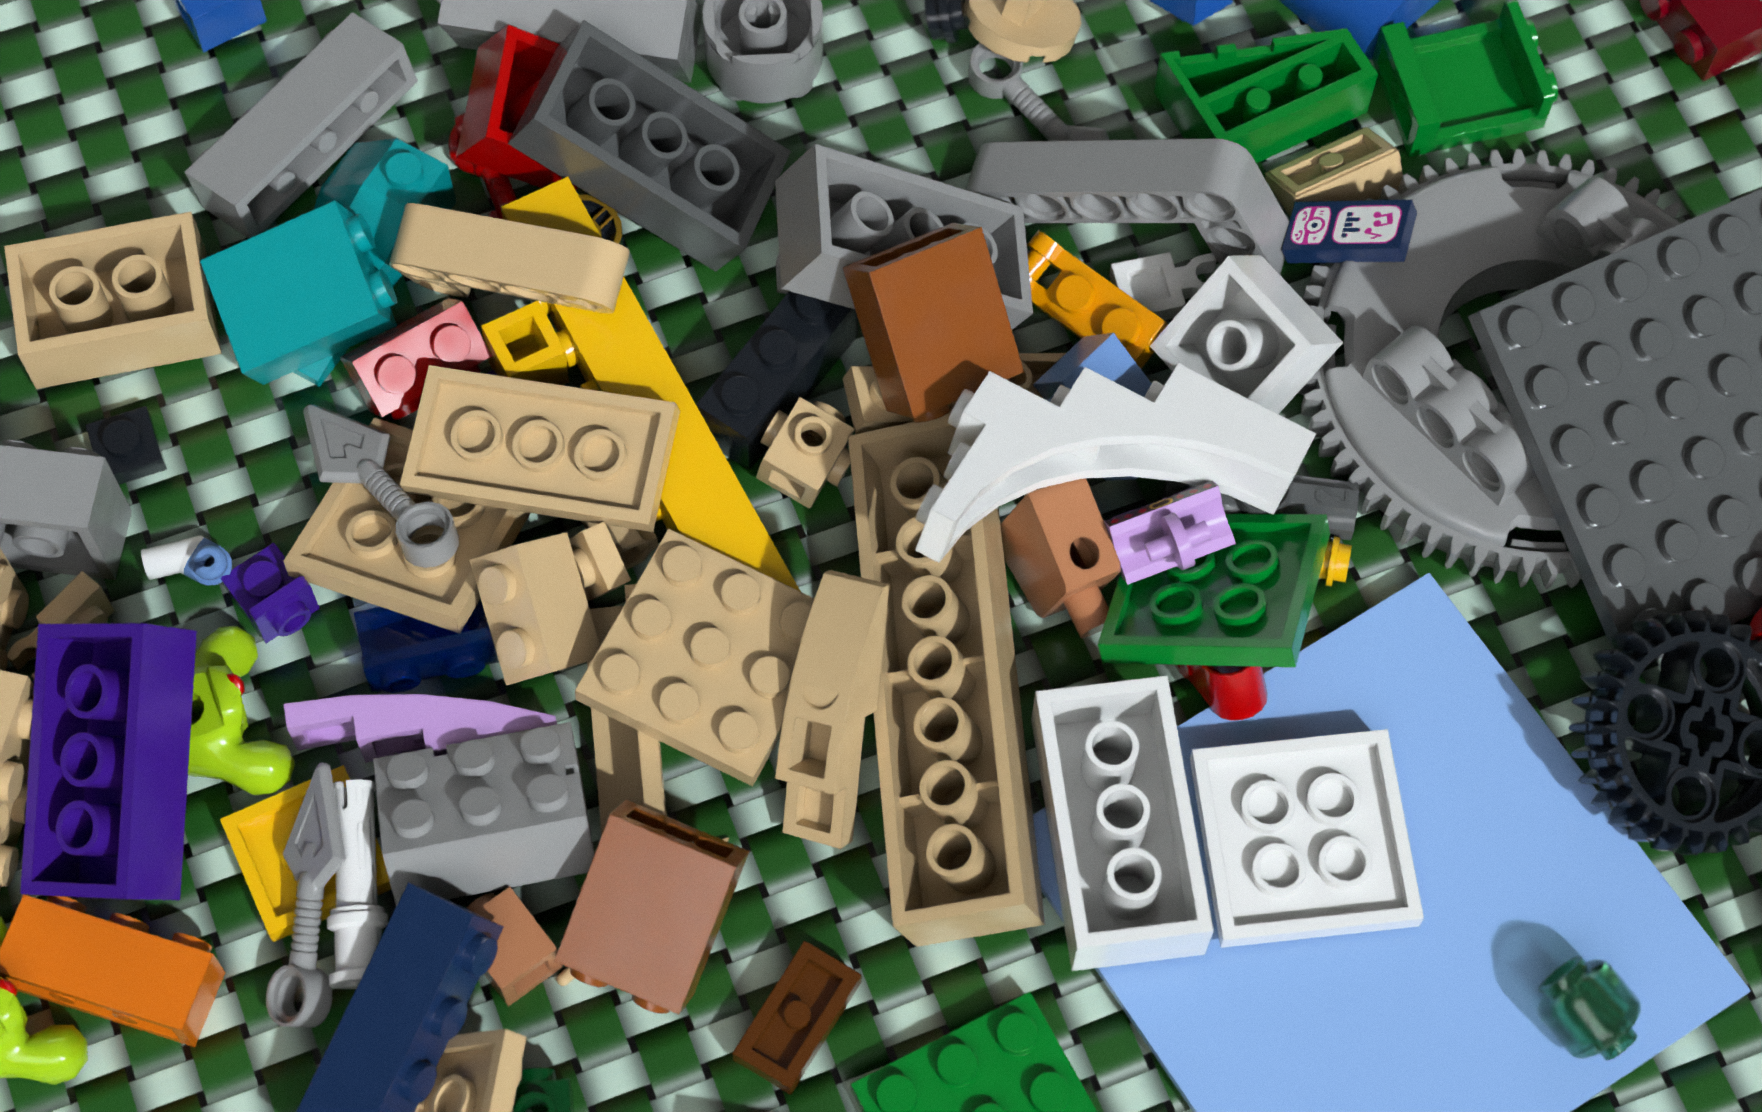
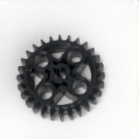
(1664, 718)

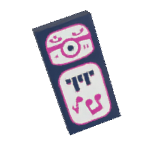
(1349, 231)

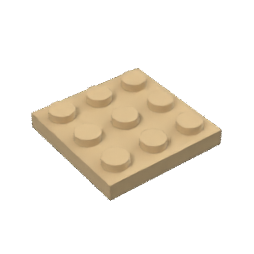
(356, 551)
(701, 657)

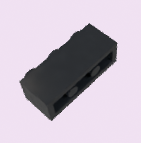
(773, 370)

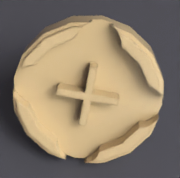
(1024, 27)

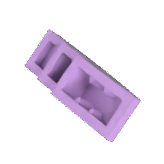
(404, 722)

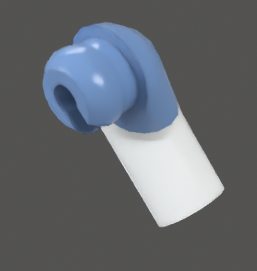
(192, 557)

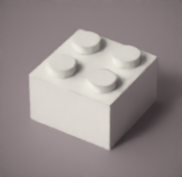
(1249, 333)

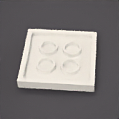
(1305, 838)

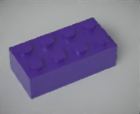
(108, 761)

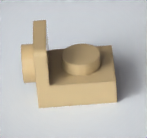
(598, 561)

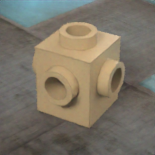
(805, 450)

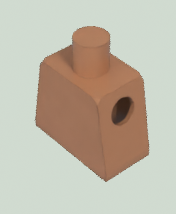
(1062, 553)

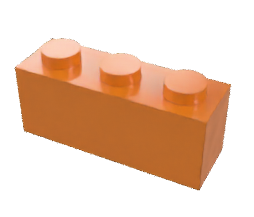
(111, 967)

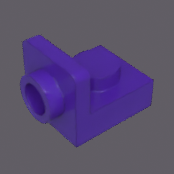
(270, 597)

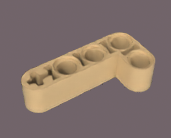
(466, 251)

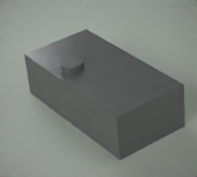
(650, 146)

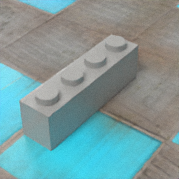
(302, 126)

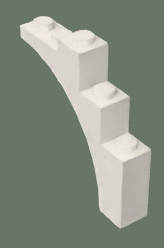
(1098, 429)

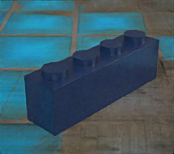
(405, 1007)

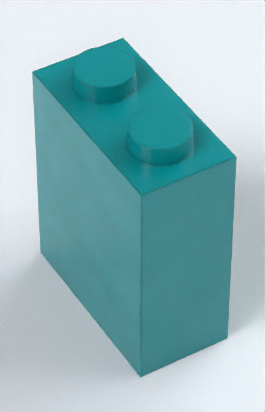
(300, 292)

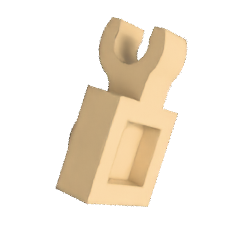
(77, 603)

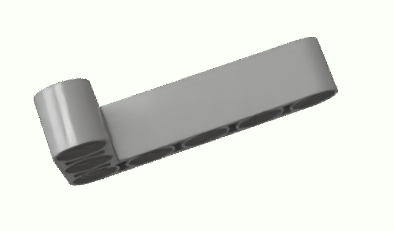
(1140, 182)

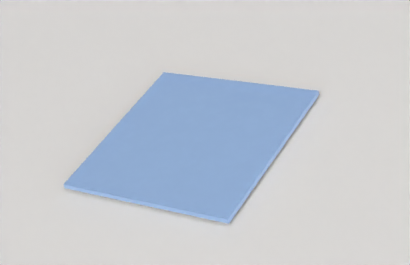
(1508, 885)

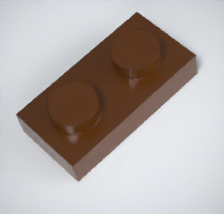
(797, 1017)

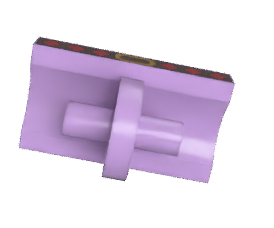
(1170, 532)

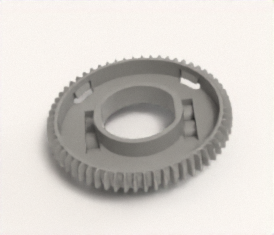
(1408, 417)

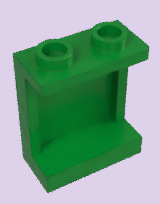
(1465, 82)

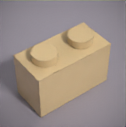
(536, 608)

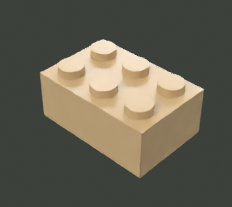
(111, 300)

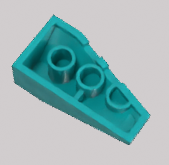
(378, 183)

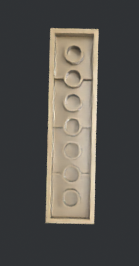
(946, 704)

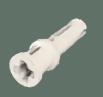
(357, 917)

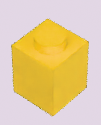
(526, 346)

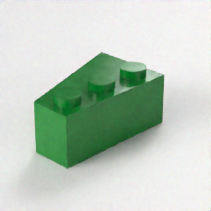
(1267, 93)

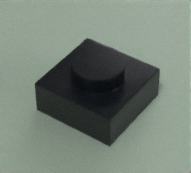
(128, 444)

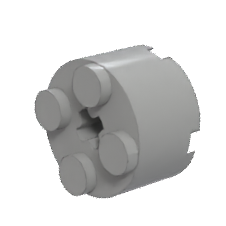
(763, 47)

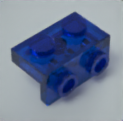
(406, 650)

